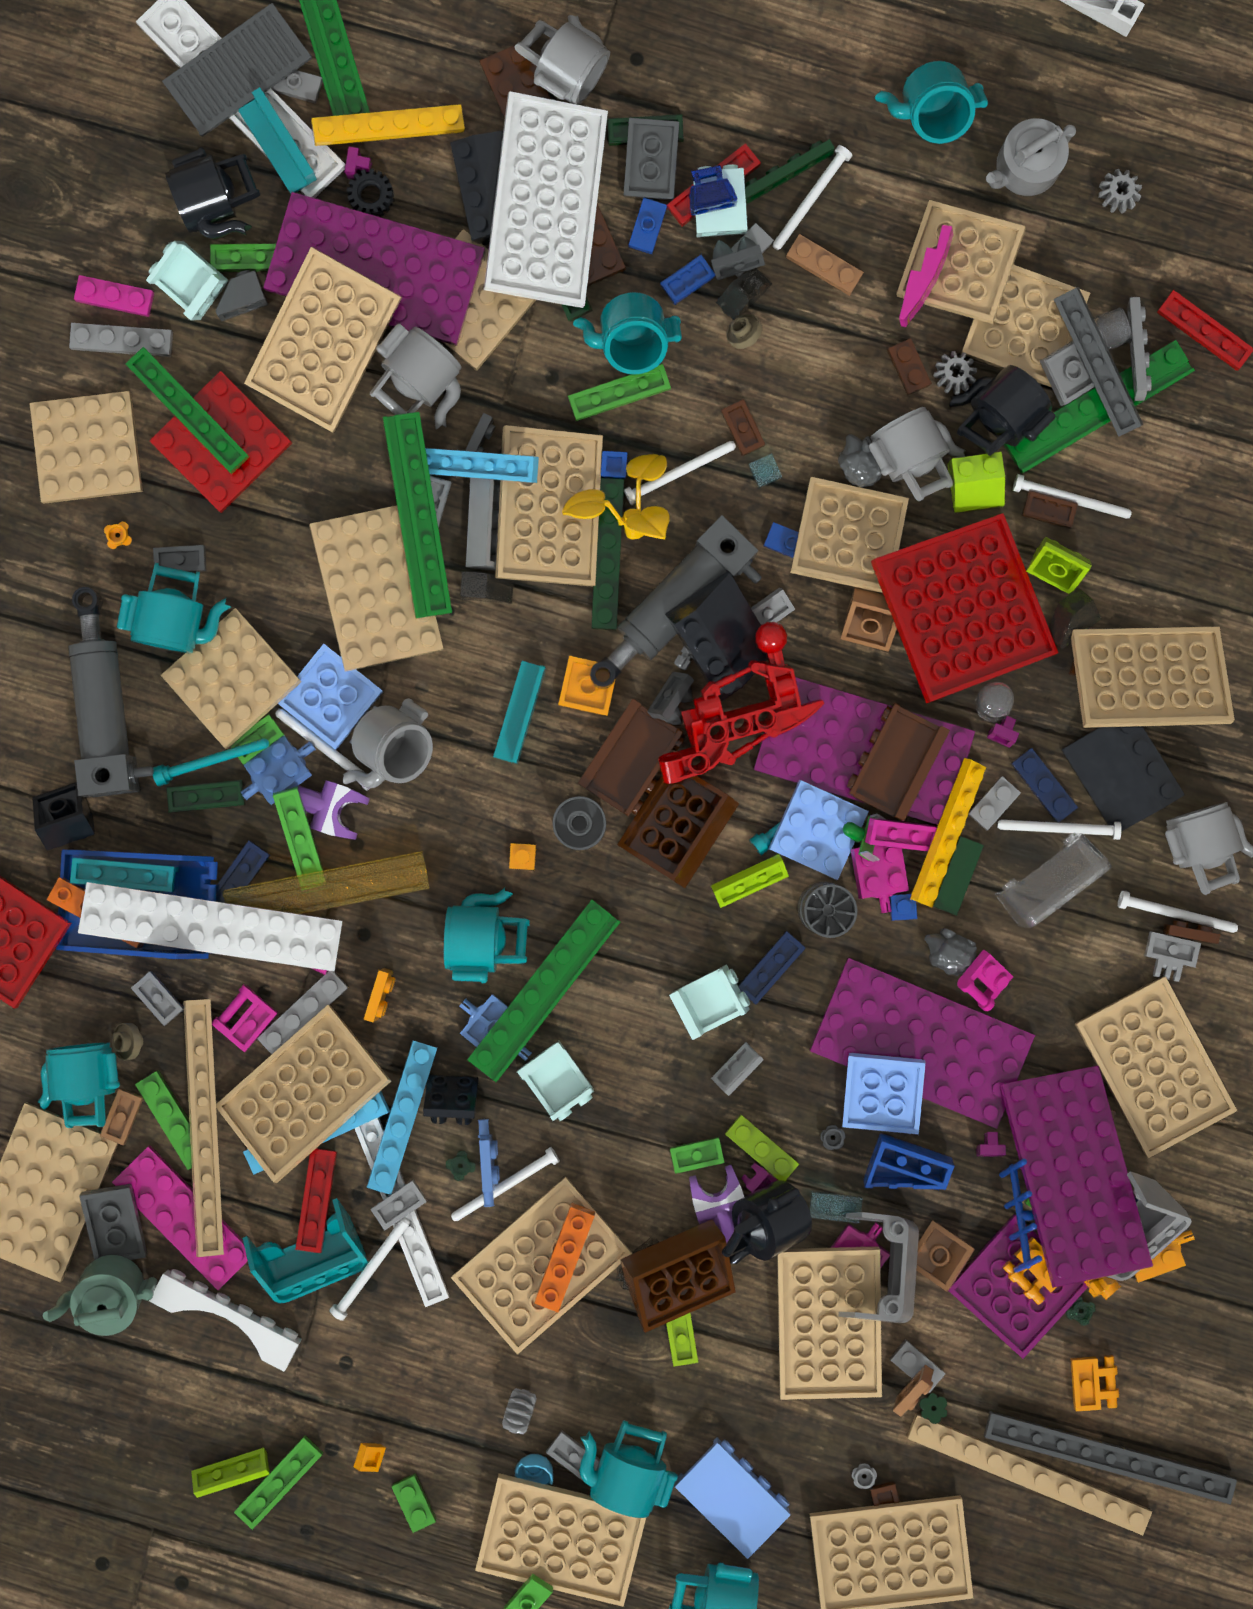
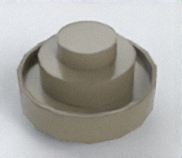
(744, 331)
(127, 1041)

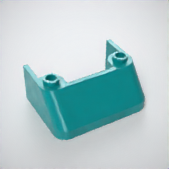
(294, 1273)

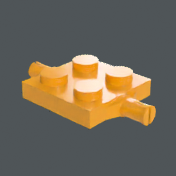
(1167, 1260)

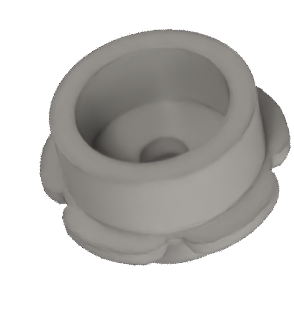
(867, 1482)

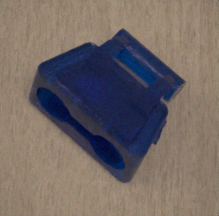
(710, 195)

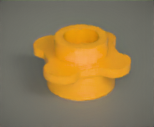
(112, 530)

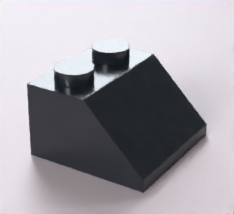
(62, 817)

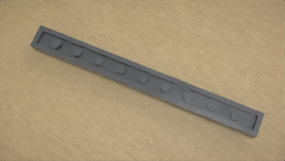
(1110, 1457)

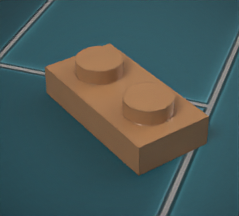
(121, 1116)
(913, 1390)

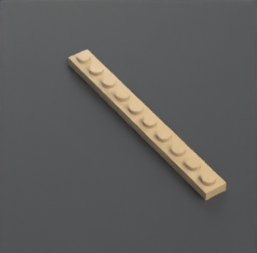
(203, 1128)
(1030, 1474)

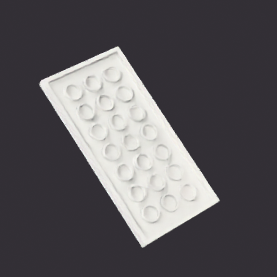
(545, 200)

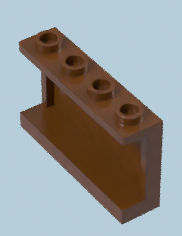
(630, 759)
(897, 762)

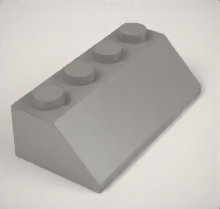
(483, 523)

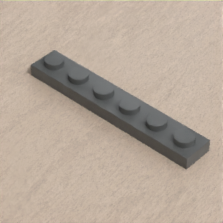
(1098, 361)

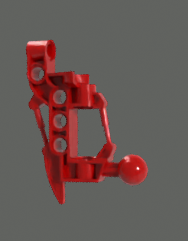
(783, 712)

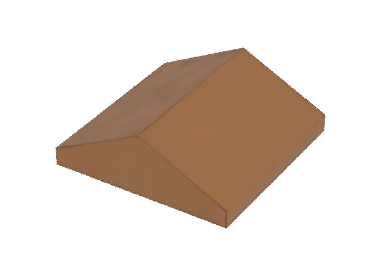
(942, 1255)

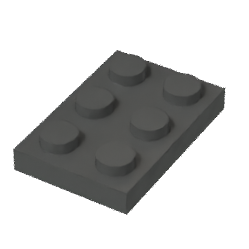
(651, 158)
(113, 1222)

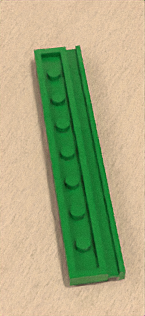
(334, 57)
(1089, 414)
(417, 515)
(543, 991)

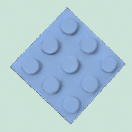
(330, 698)
(814, 829)
(883, 1093)

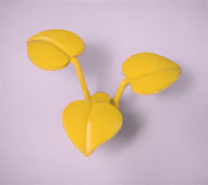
(637, 523)

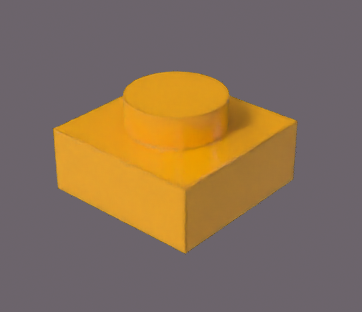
(522, 856)
(369, 1457)

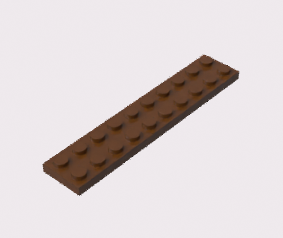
(514, 73)

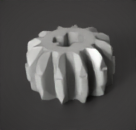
(1115, 182)
(946, 370)
(519, 1411)

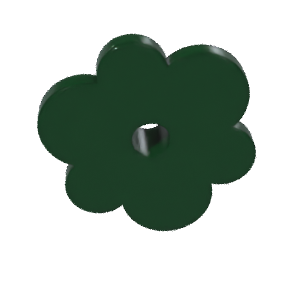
(938, 1402)

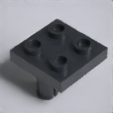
(451, 1098)

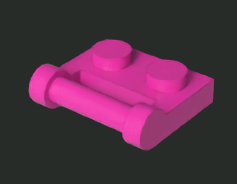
(991, 974)
(250, 1024)

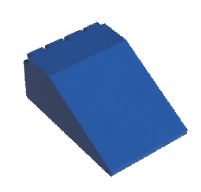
(191, 882)

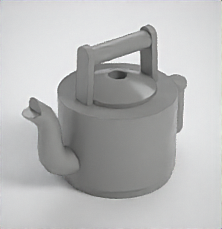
(568, 61)
(1021, 167)
(418, 371)
(912, 448)
(391, 745)
(1207, 841)

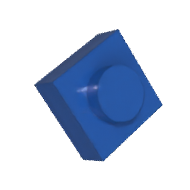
(613, 464)
(903, 907)

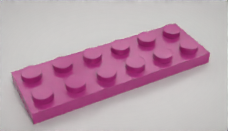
(170, 1207)

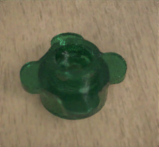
(462, 1158)
(1084, 1317)

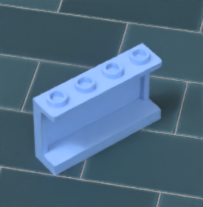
(733, 1497)

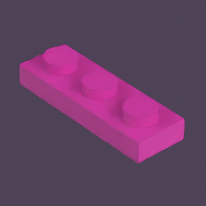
(114, 296)
(900, 834)

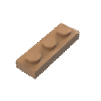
(824, 264)

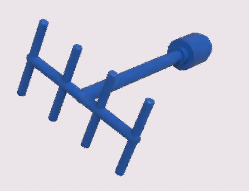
(1021, 1215)

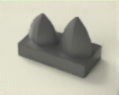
(728, 263)
(674, 691)

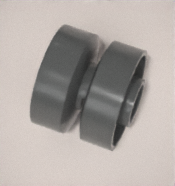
(579, 823)
(827, 909)

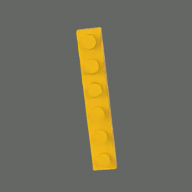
(387, 125)
(948, 832)

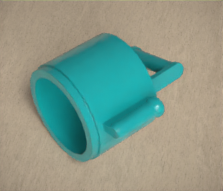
(937, 102)
(632, 333)
(168, 616)
(477, 937)
(79, 1077)
(627, 1475)
(719, 1588)

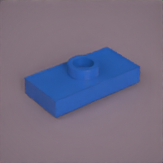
(647, 226)
(687, 279)
(782, 540)

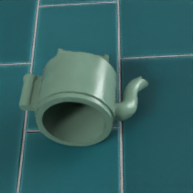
(109, 1282)

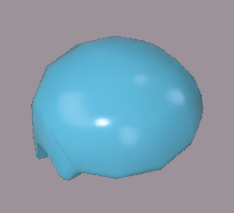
(535, 1469)

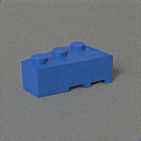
(906, 1165)

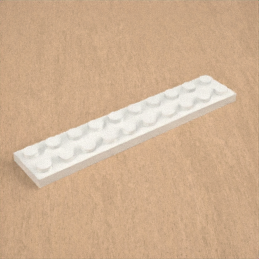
(186, 35)
(210, 926)

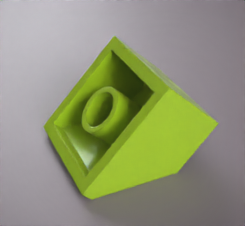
(977, 482)
(1058, 565)

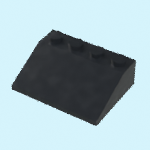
(477, 173)
(719, 632)
(1123, 773)

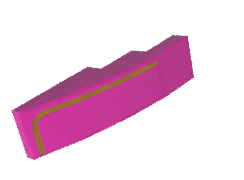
(922, 282)

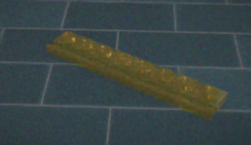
(335, 886)

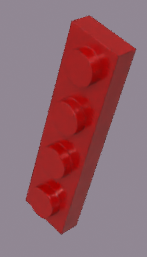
(742, 157)
(1205, 330)
(316, 1200)

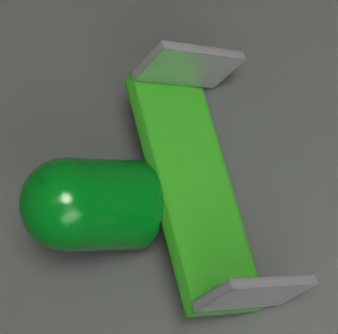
(857, 834)

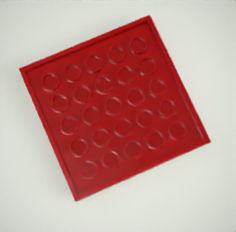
(964, 607)

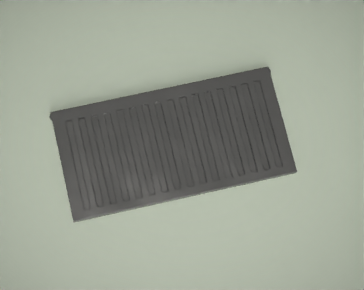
(229, 71)

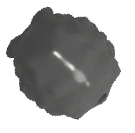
(858, 462)
(951, 951)

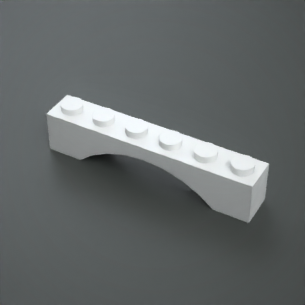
(1115, 14)
(272, 1343)

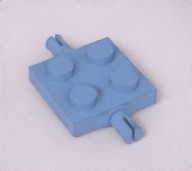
(277, 769)
(483, 1019)
(488, 1152)

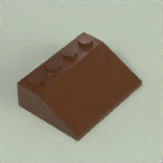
(678, 827)
(678, 1275)

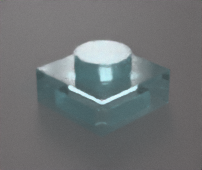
(765, 470)

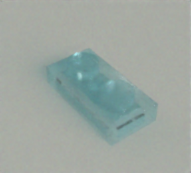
(834, 1206)

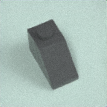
(241, 296)

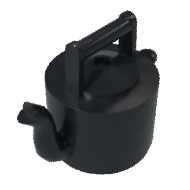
(207, 193)
(1008, 406)
(768, 1222)

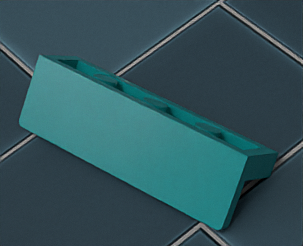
(277, 142)
(519, 712)
(123, 874)

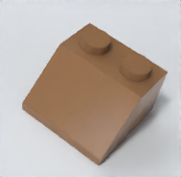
(869, 620)

